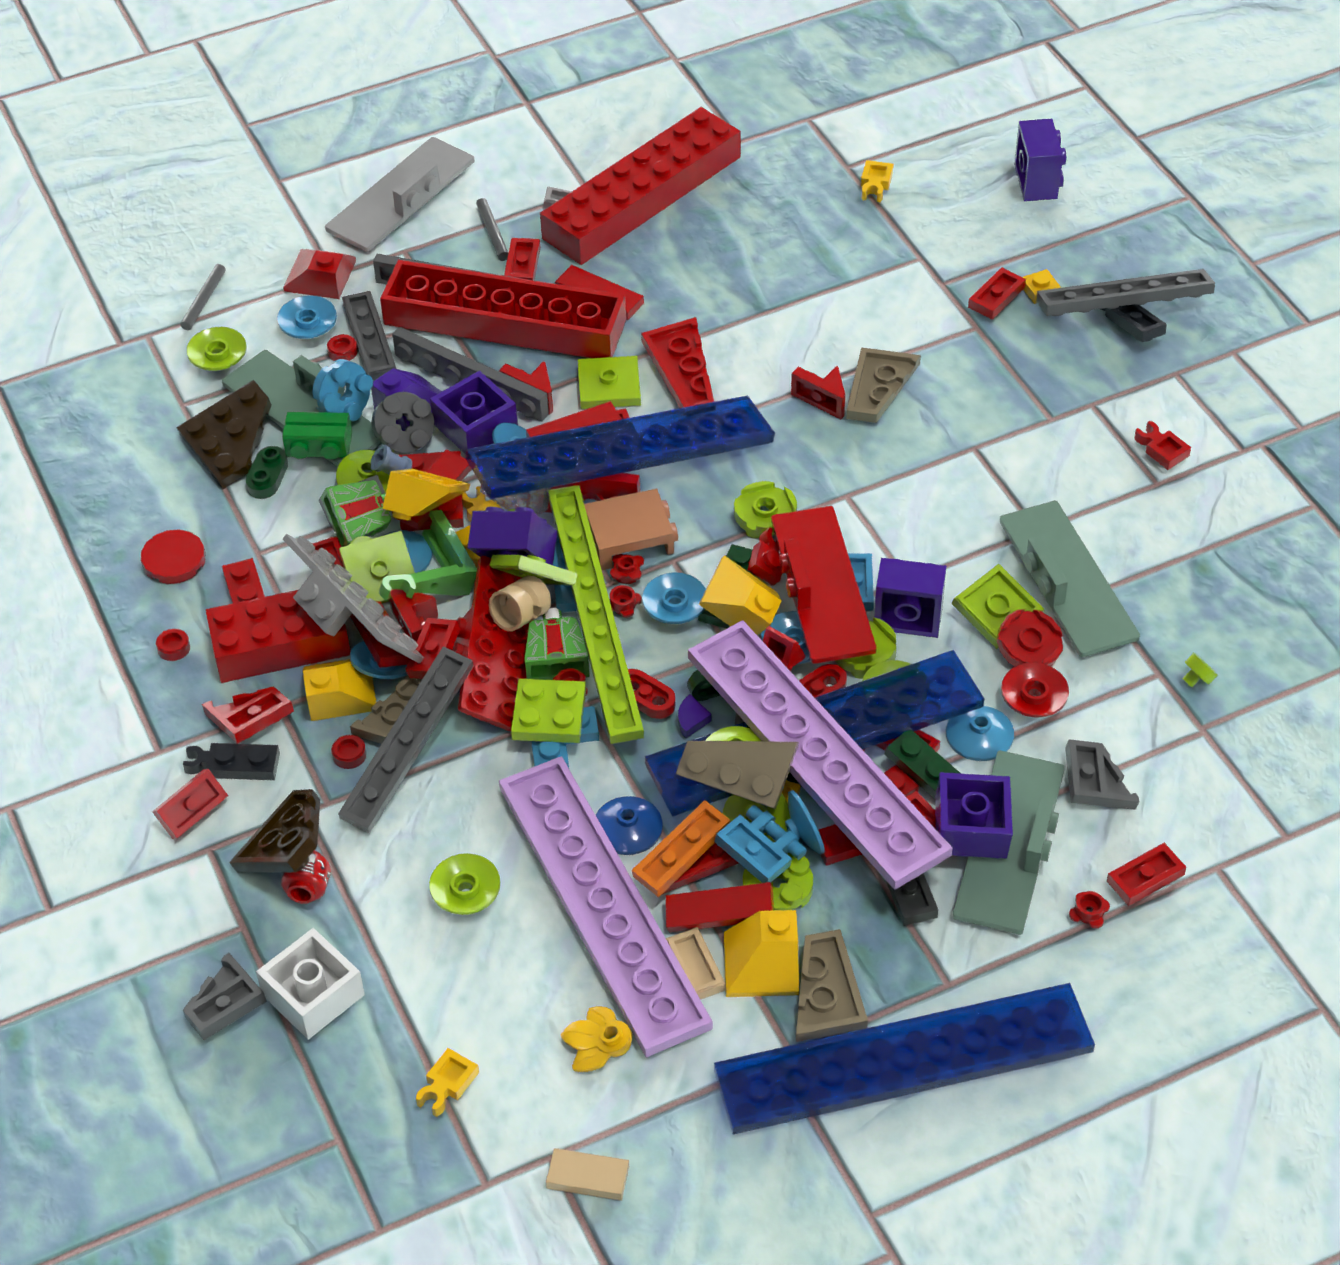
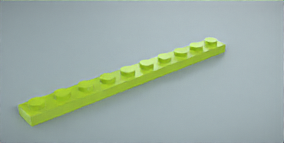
(596, 616)

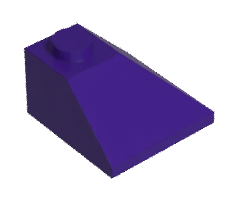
(402, 381)

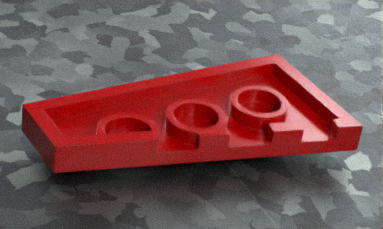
(680, 361)

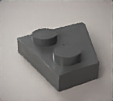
(1095, 777)
(223, 999)

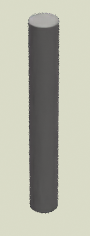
(492, 229)
(202, 297)

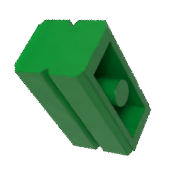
(317, 435)

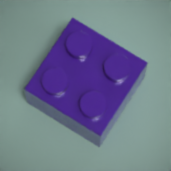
(1039, 159)
(472, 411)
(511, 534)
(910, 596)
(975, 814)

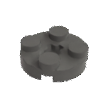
(416, 412)

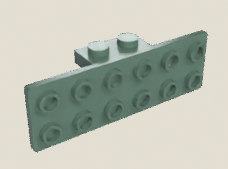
(291, 391)
(1069, 579)
(1000, 890)

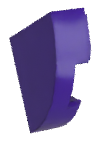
(692, 716)

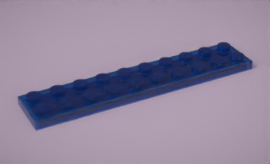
(618, 446)
(866, 710)
(902, 1058)

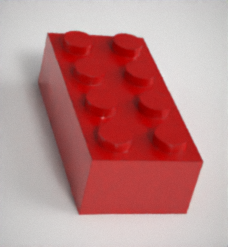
(269, 637)

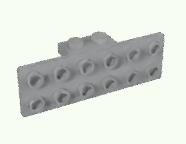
(399, 194)
(332, 598)

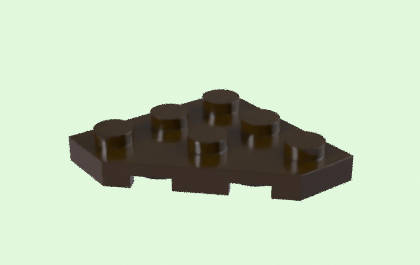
(228, 433)
(284, 838)

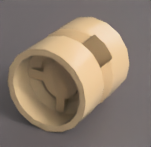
(519, 603)

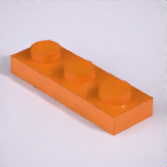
(680, 849)

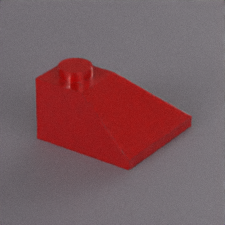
(320, 273)

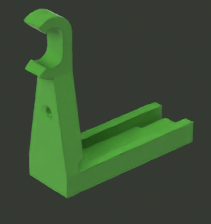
(456, 570)

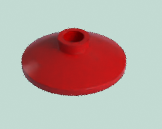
(1035, 689)

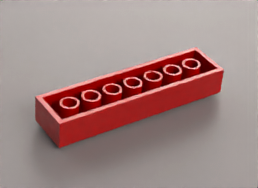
(640, 185)
(503, 309)

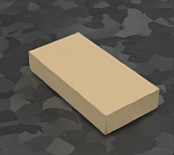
(697, 962)
(587, 1174)

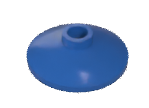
(630, 835)

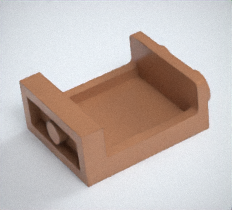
(630, 524)

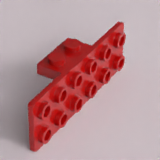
(822, 585)
(496, 653)

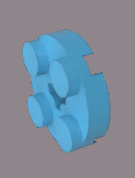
(339, 375)

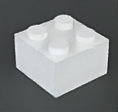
(310, 983)

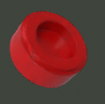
(342, 347)
(173, 644)
(348, 751)

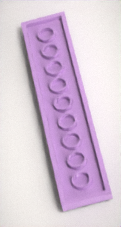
(827, 759)
(605, 907)

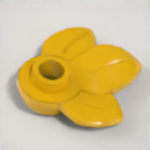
(593, 1039)

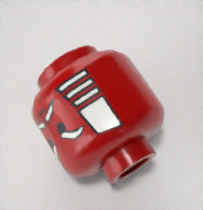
(308, 883)

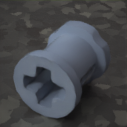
(387, 461)

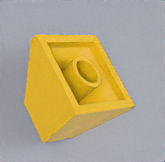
(418, 492)
(740, 596)
(337, 690)
(762, 955)

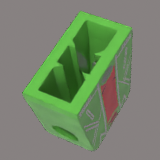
(355, 510)
(555, 646)

